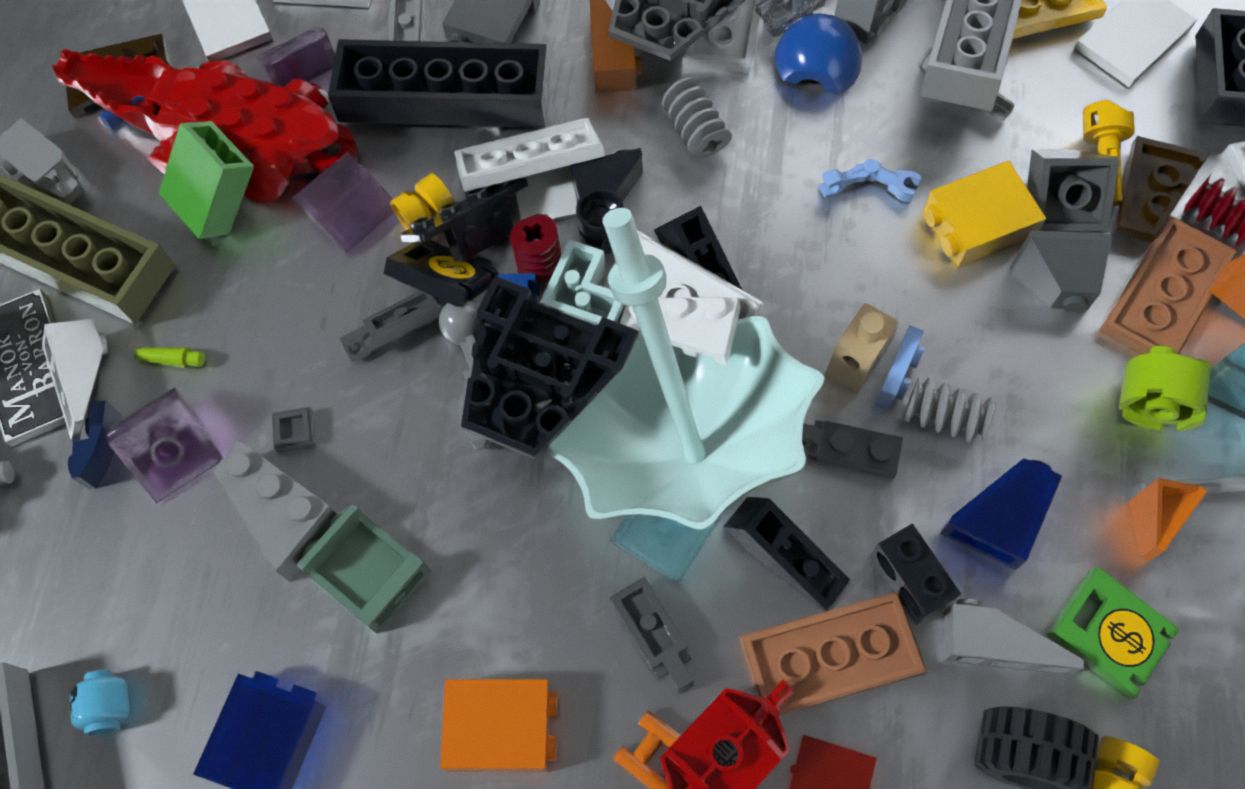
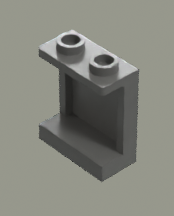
(486, 20)

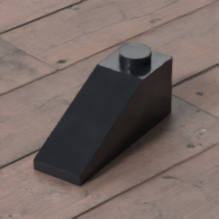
(695, 240)
(786, 550)

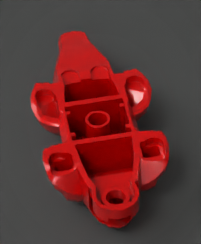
(269, 124)

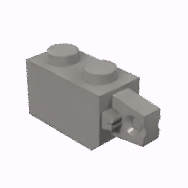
(38, 162)

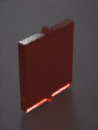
(830, 766)

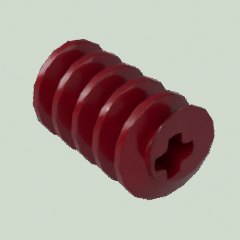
(1221, 207)
(536, 246)

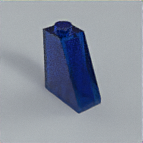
(1007, 514)

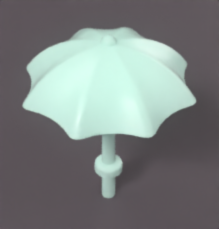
(678, 428)

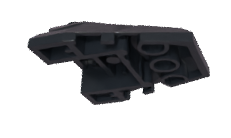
(536, 368)

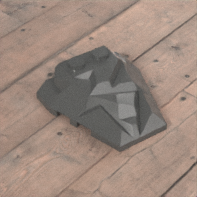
(666, 25)

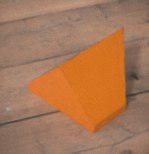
(1161, 512)

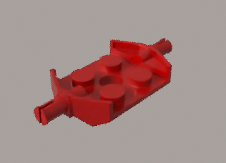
(745, 722)

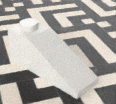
(74, 362)

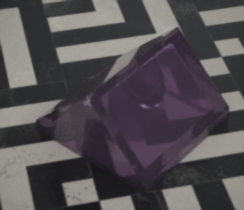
(298, 58)

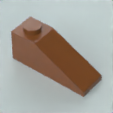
(613, 60)

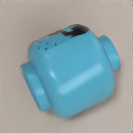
(99, 703)

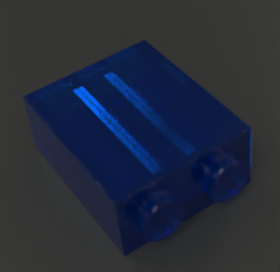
(260, 735)

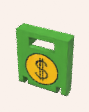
(1121, 639)

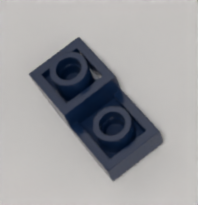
(93, 455)

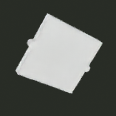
(548, 194)

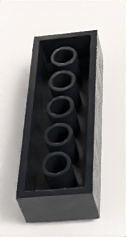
(440, 83)

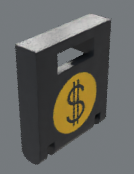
(433, 270)

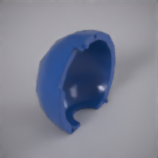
(820, 50)

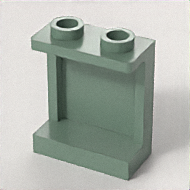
(363, 567)

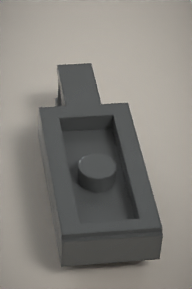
(391, 324)
(853, 447)
(654, 632)

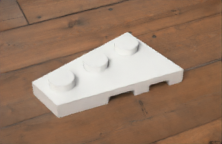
(696, 324)

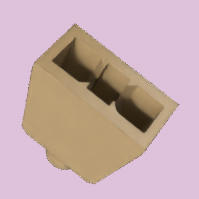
(866, 343)

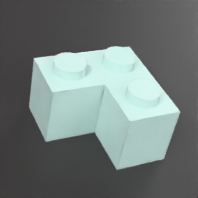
(577, 288)

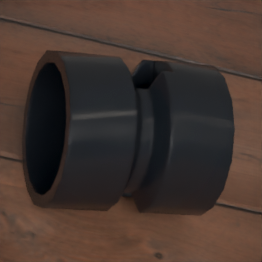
(590, 213)

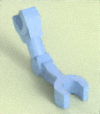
(871, 170)

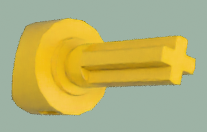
(1113, 127)

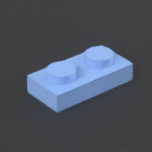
(907, 355)

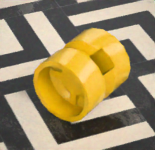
(426, 199)
(1126, 760)

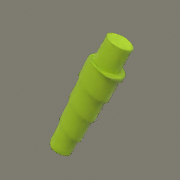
(170, 356)

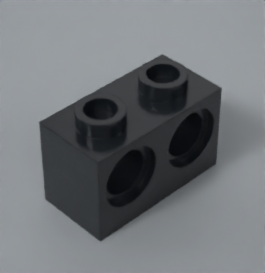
(915, 573)

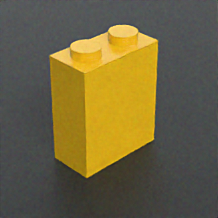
(982, 213)

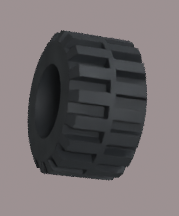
(1036, 749)

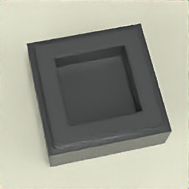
(293, 430)

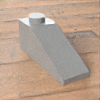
(997, 640)

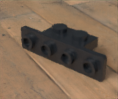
(472, 223)

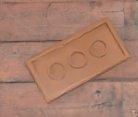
(1168, 289)
(835, 653)

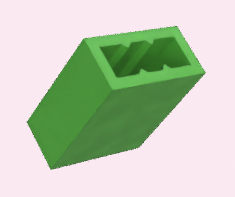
(205, 179)

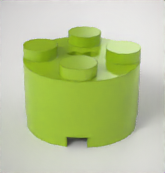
(1165, 390)

